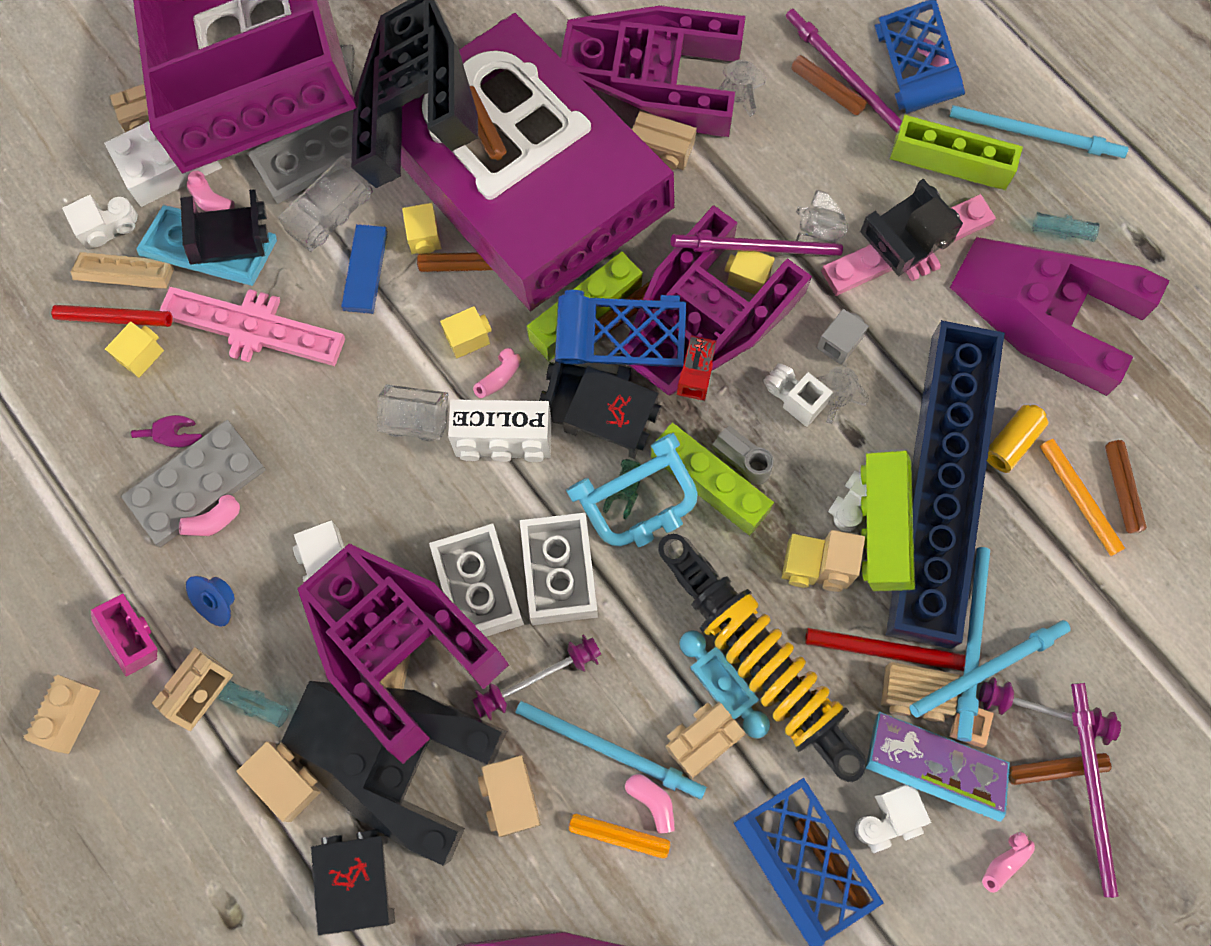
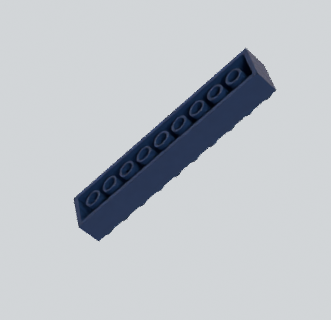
(948, 482)

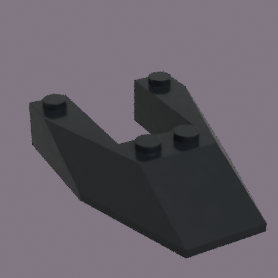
(409, 58)
(369, 779)

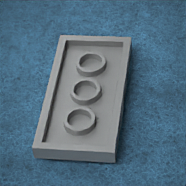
(301, 157)
(193, 482)

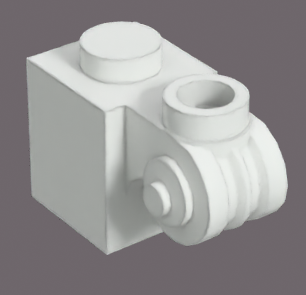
(96, 227)
(801, 398)
(847, 511)
(901, 815)

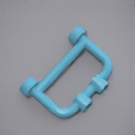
(641, 532)

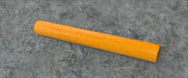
(1082, 497)

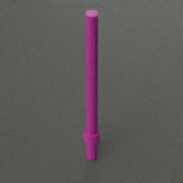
(809, 34)
(704, 242)
(1084, 719)

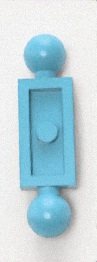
(724, 684)

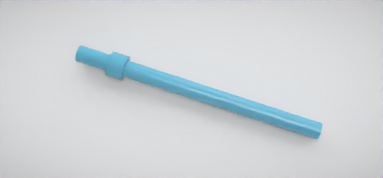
(1094, 145)
(1037, 641)
(968, 704)
(671, 777)

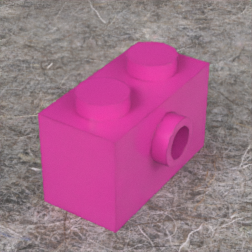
(124, 634)

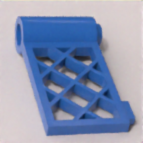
(931, 83)
(577, 330)

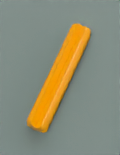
(619, 836)

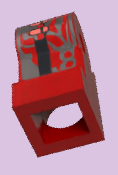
(697, 368)

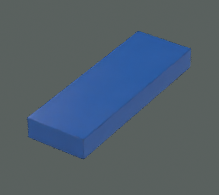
(364, 269)

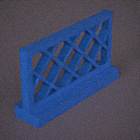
(780, 878)

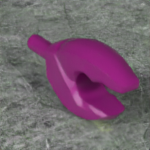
(165, 432)

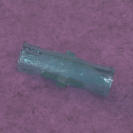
(1065, 226)
(273, 711)

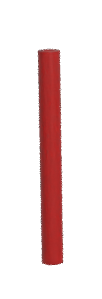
(885, 649)

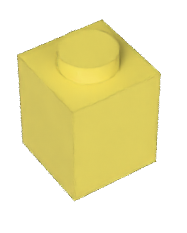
(421, 228)
(749, 270)
(466, 331)
(135, 348)
(803, 560)

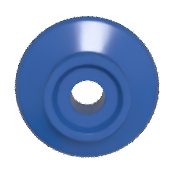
(211, 598)

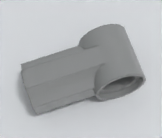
(742, 453)

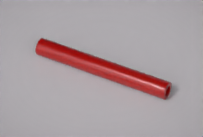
(112, 315)

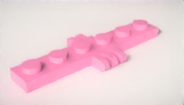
(868, 264)
(253, 326)

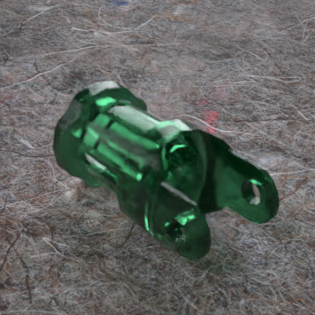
(628, 493)

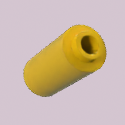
(1016, 437)

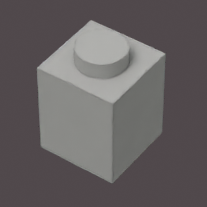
(842, 336)

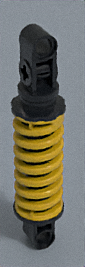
(761, 656)

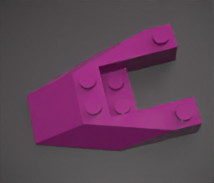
(639, 58)
(1037, 296)
(711, 306)
(372, 618)

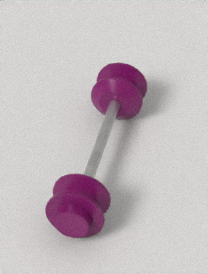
(1003, 697)
(494, 698)

